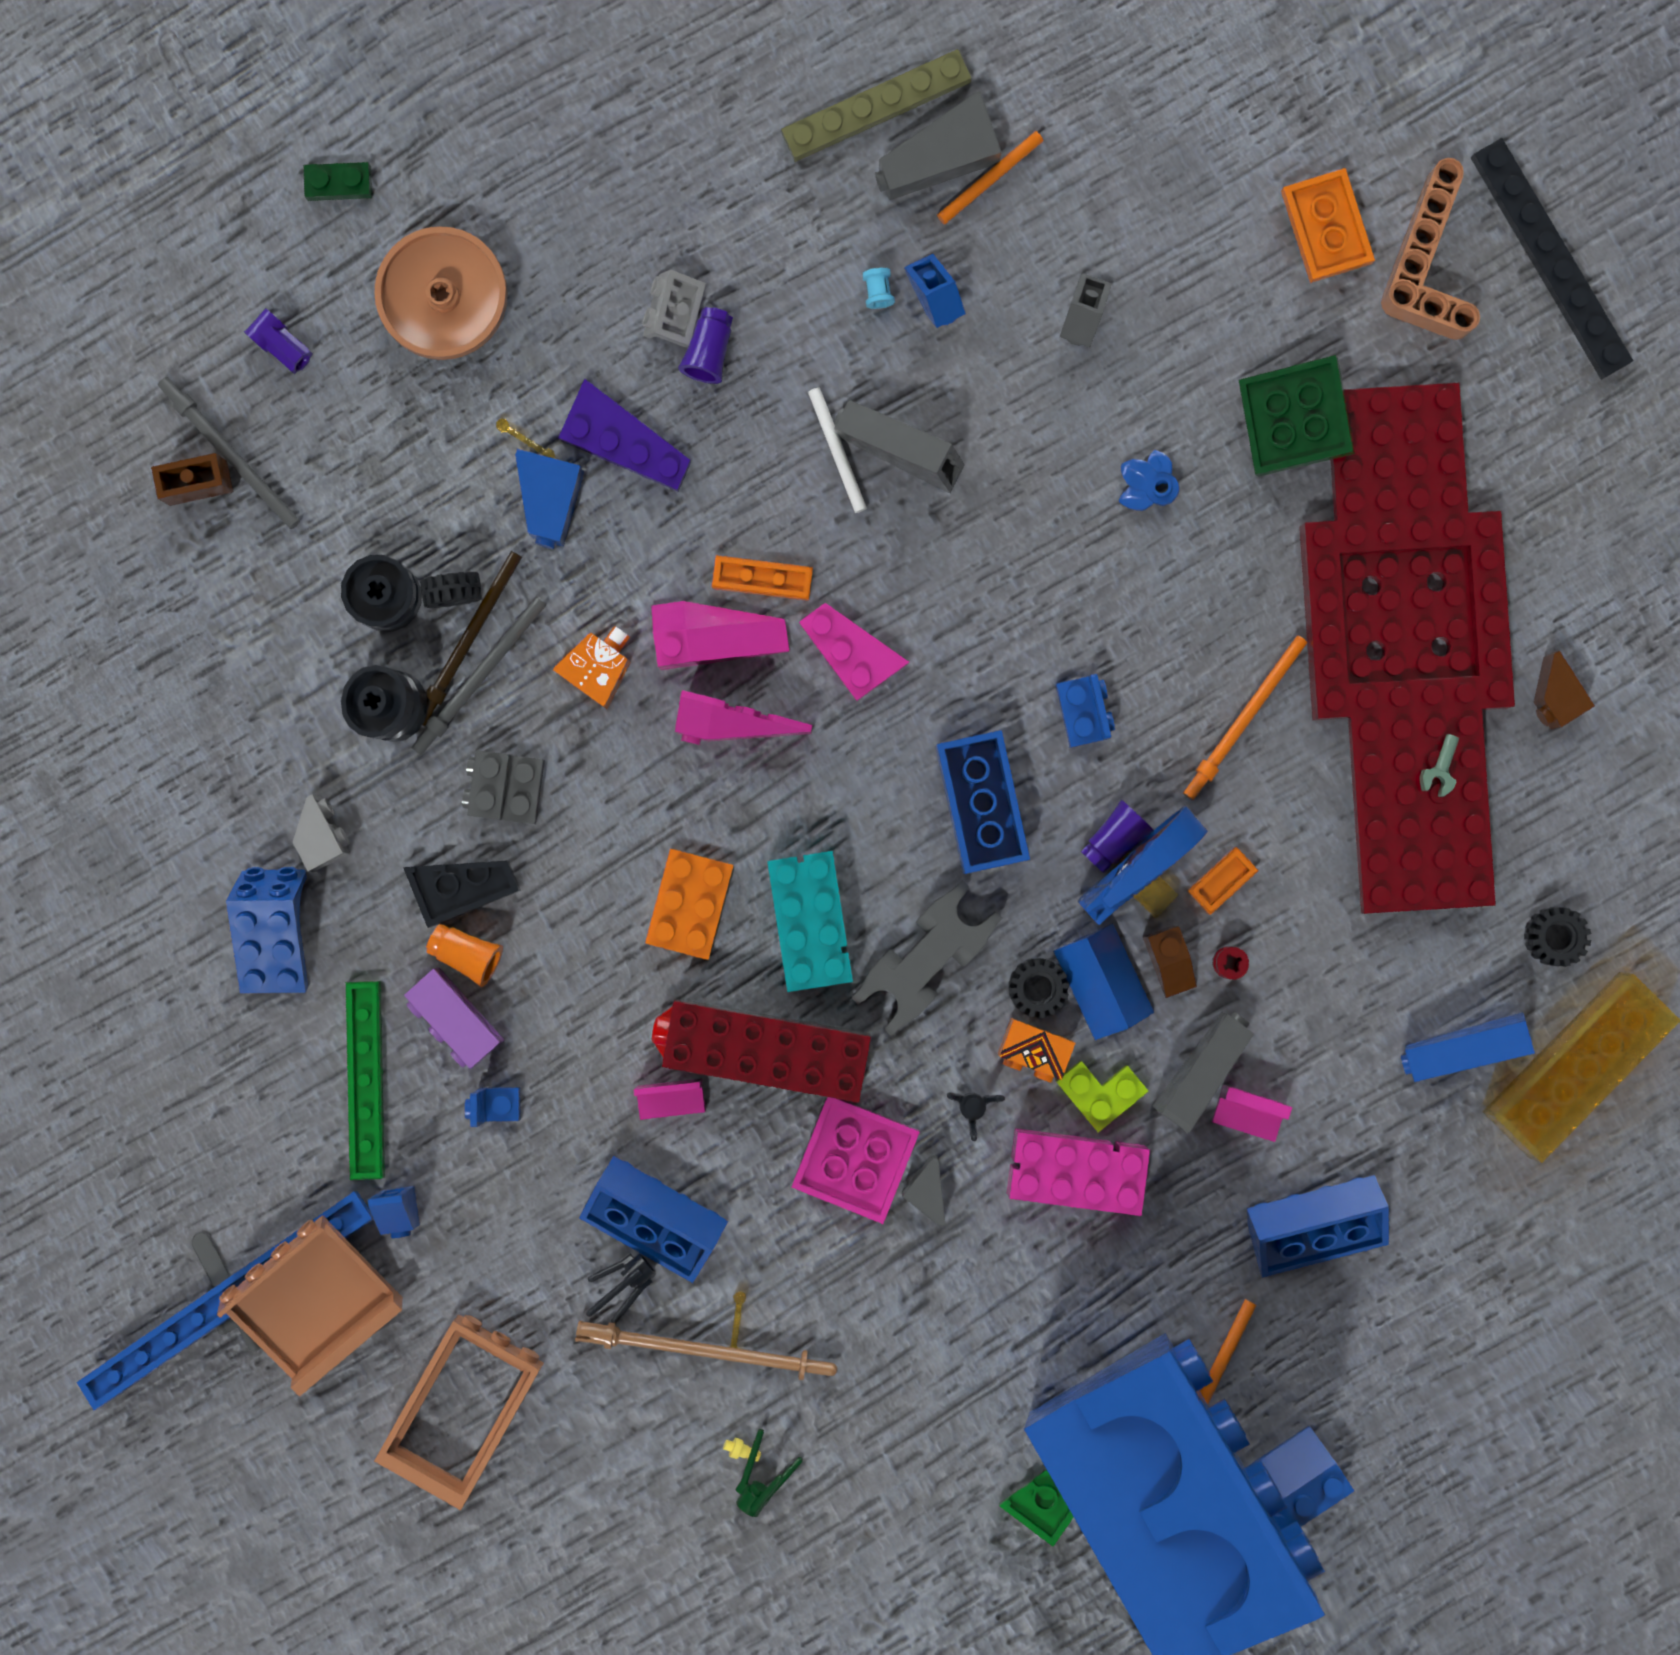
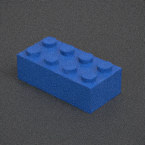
(982, 802)

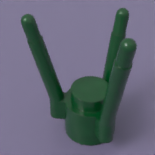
(756, 1495)

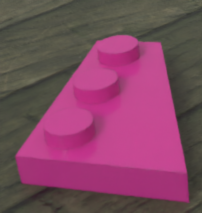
(851, 651)

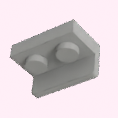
(673, 307)

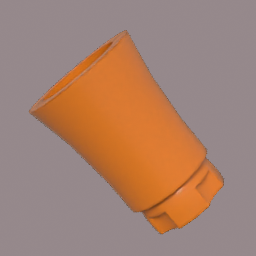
(465, 953)

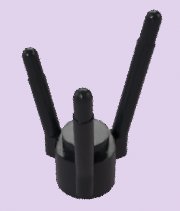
(973, 1107)
(636, 1272)

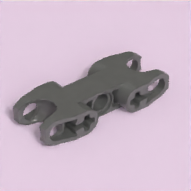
(943, 939)

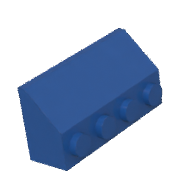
(653, 1219)
(1319, 1225)
(1305, 1477)

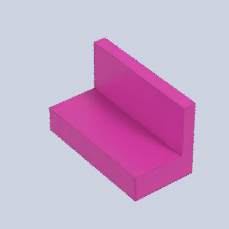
(670, 1099)
(1250, 1113)

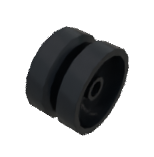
(398, 585)
(384, 703)

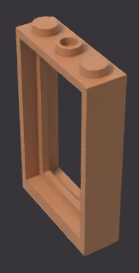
(427, 1474)

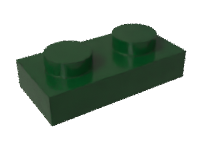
(337, 181)

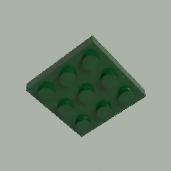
(1296, 416)

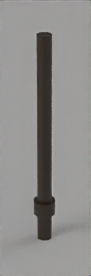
(436, 693)

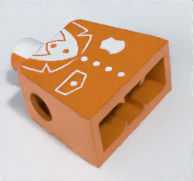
(596, 666)

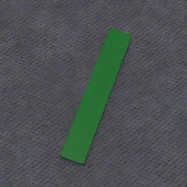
(365, 1080)

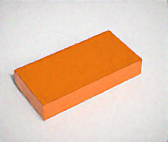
(1222, 880)

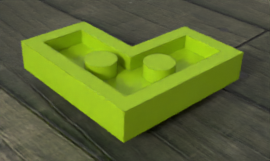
(1102, 1102)

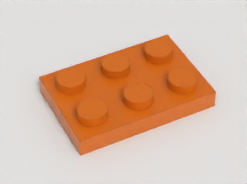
(1327, 225)
(689, 904)

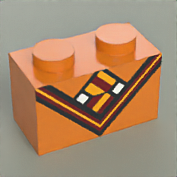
(1035, 1049)

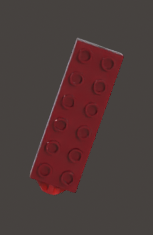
(762, 1049)

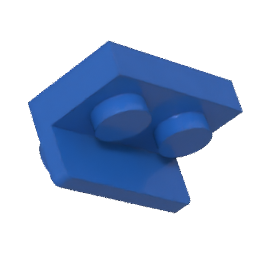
(1085, 710)

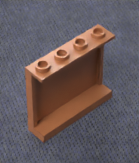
(311, 1303)

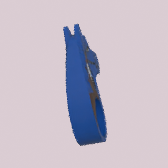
(1144, 864)

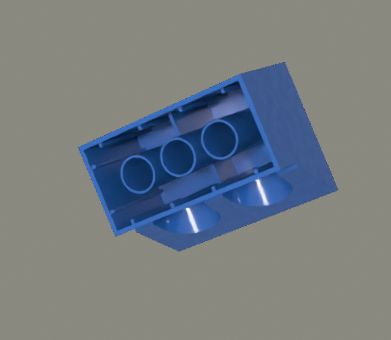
(1174, 1507)

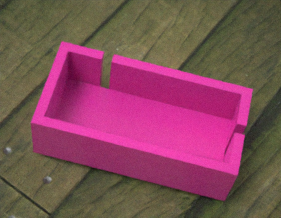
(1078, 1172)

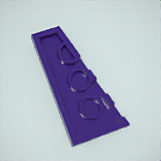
(615, 435)

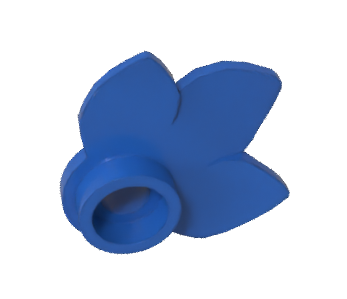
(1145, 478)

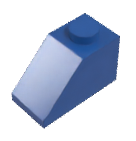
(935, 290)
(395, 1211)

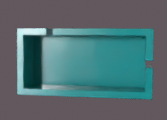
(809, 921)

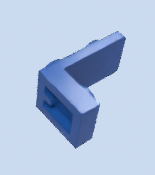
(493, 1104)

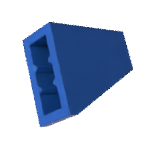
(548, 496)

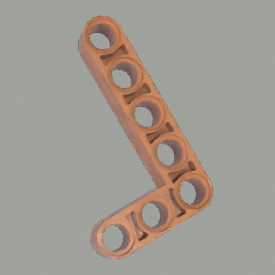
(1421, 256)

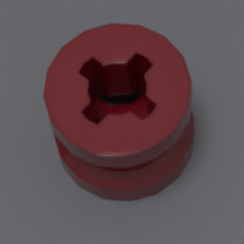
(1224, 962)

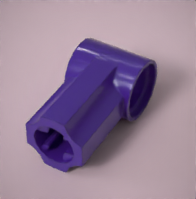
(273, 336)

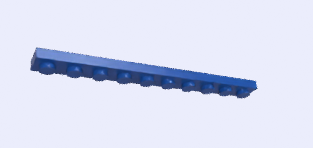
(195, 1319)

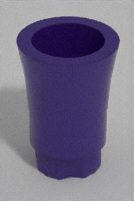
(708, 347)
(1116, 837)

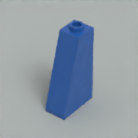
(1468, 1048)

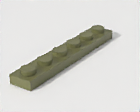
(876, 105)

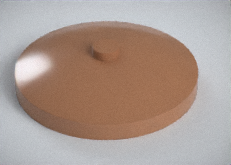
(441, 293)

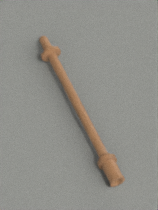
(610, 1336)

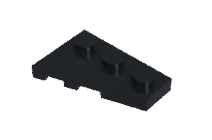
(459, 888)

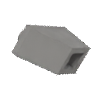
(317, 836)

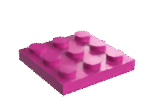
(855, 1159)

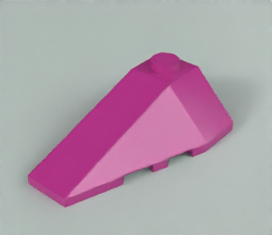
(707, 634)
(714, 720)

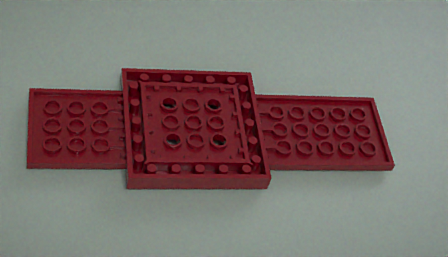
(1397, 522)

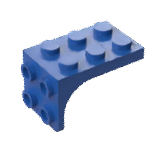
(267, 930)

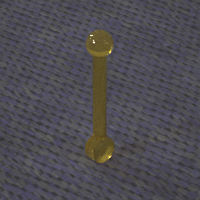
(503, 426)
(739, 1298)

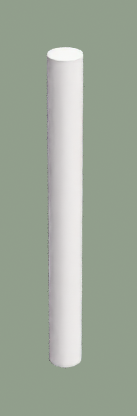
(837, 450)

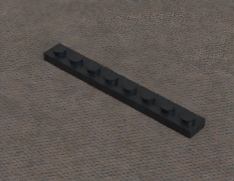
(1551, 258)

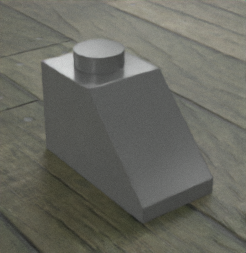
(1085, 310)

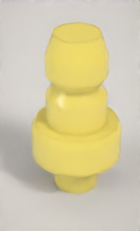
(739, 1449)

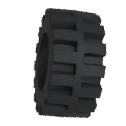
(451, 589)

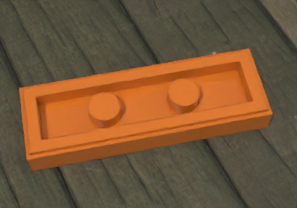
(762, 578)

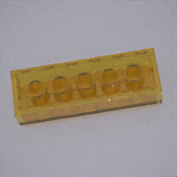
(1581, 1066)

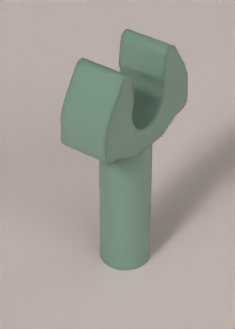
(1441, 769)

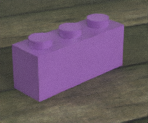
(453, 1018)

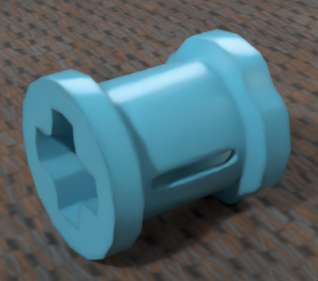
(878, 288)

